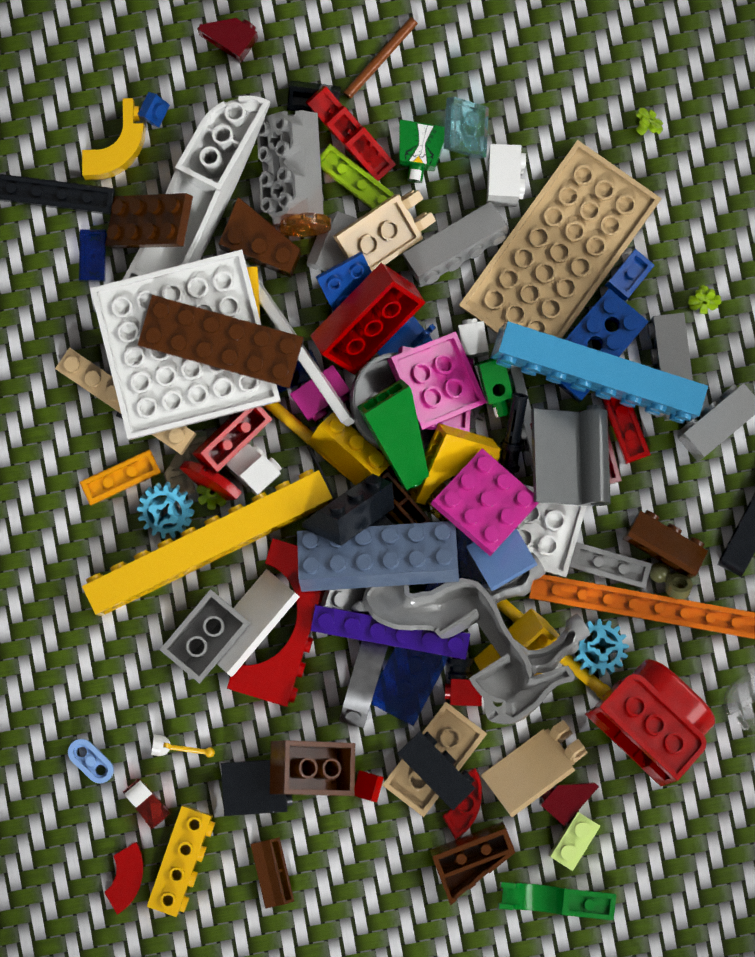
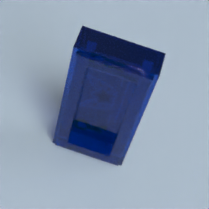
(92, 256)

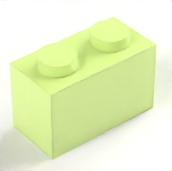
(574, 840)

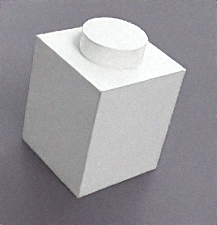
(473, 338)

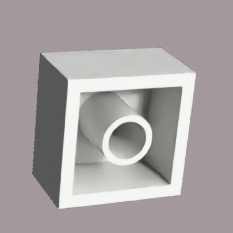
(503, 176)

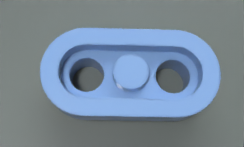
(90, 762)

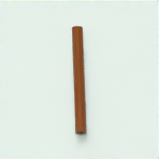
(378, 60)

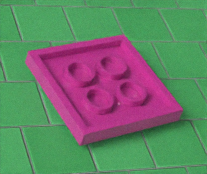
(439, 379)
(485, 502)

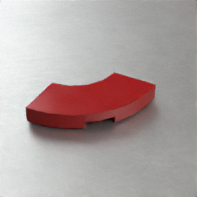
(210, 480)
(465, 813)
(128, 878)

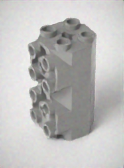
(294, 173)

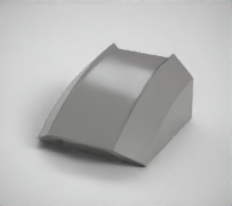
(325, 250)

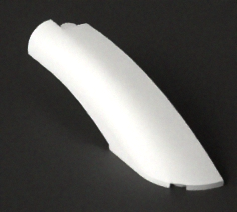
(210, 174)

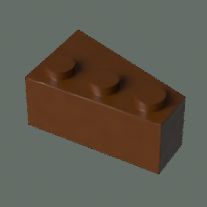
(259, 241)
(471, 858)

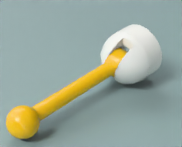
(162, 746)

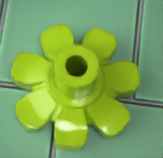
(648, 122)
(704, 299)
(211, 500)

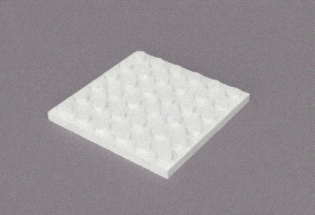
(165, 390)

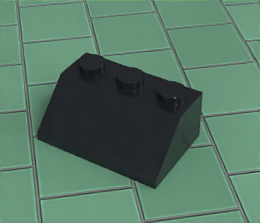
(353, 510)

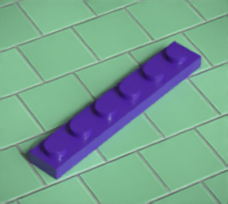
(365, 628)

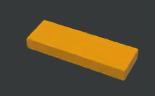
(120, 477)

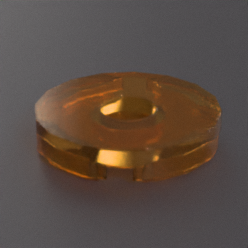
(303, 226)

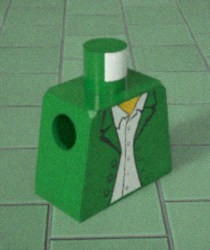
(419, 147)
(488, 375)

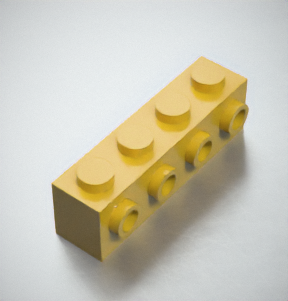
(180, 861)

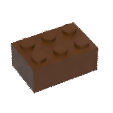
(312, 768)

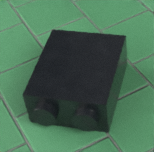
(248, 789)

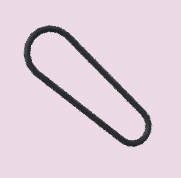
(319, 468)

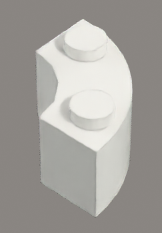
(253, 468)

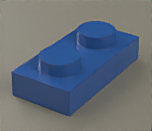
(630, 275)

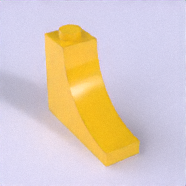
(448, 454)

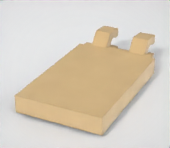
(385, 230)
(533, 768)

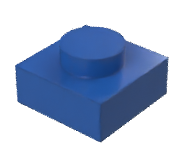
(153, 109)

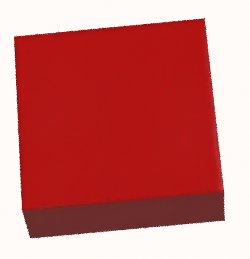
(368, 786)

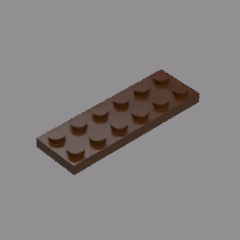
(220, 341)

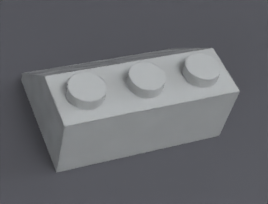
(205, 636)

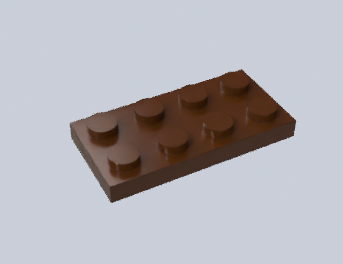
(149, 221)

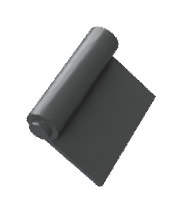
(571, 456)

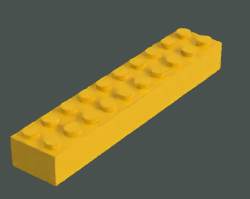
(208, 543)

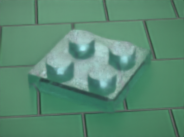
(466, 127)

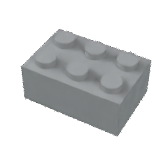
(718, 421)

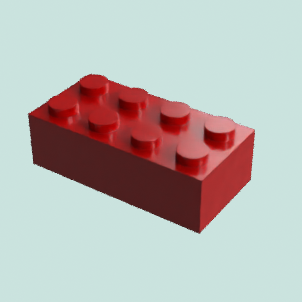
(367, 318)

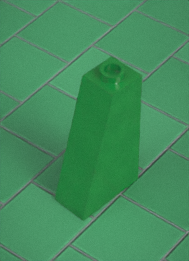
(396, 430)

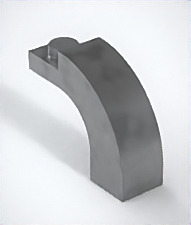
(363, 683)

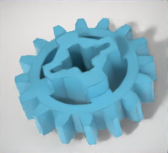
(177, 516)
(601, 658)

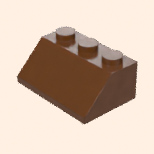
(666, 544)

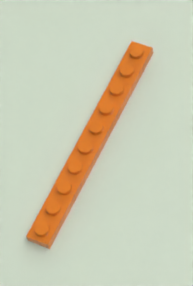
(644, 606)

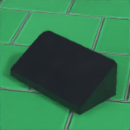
(300, 92)

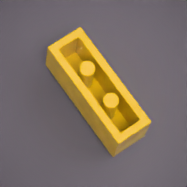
(348, 449)

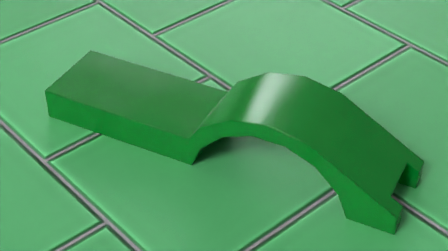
(557, 900)

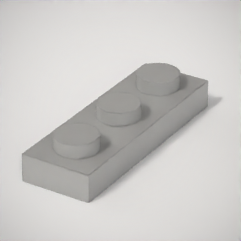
(610, 565)

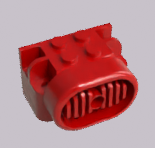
(655, 721)

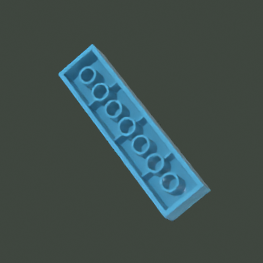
(598, 372)

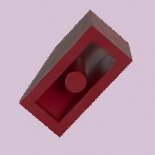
(230, 36)
(566, 799)

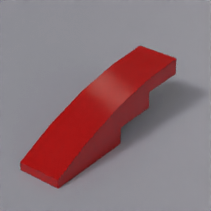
(350, 133)

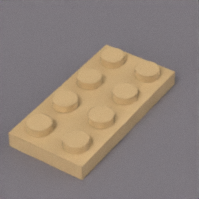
(453, 734)

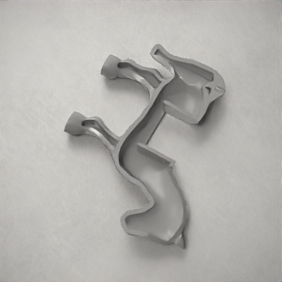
(463, 603)

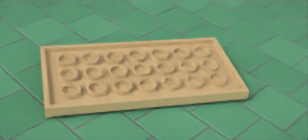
(562, 246)

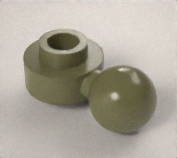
(677, 585)

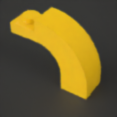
(119, 156)

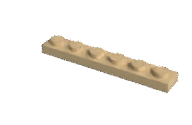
(102, 386)

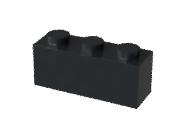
(437, 769)

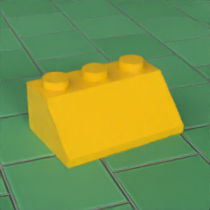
(529, 630)

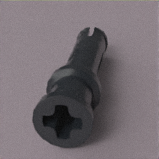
(511, 444)

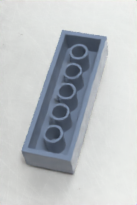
(379, 557)

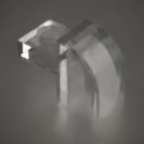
(738, 698)

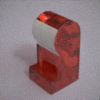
(146, 803)

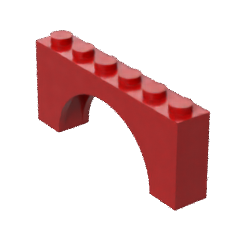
(277, 676)

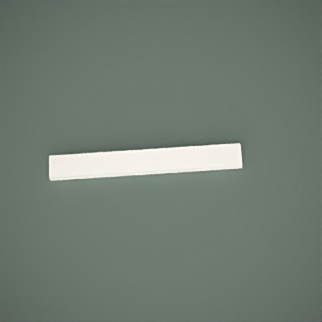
(305, 358)

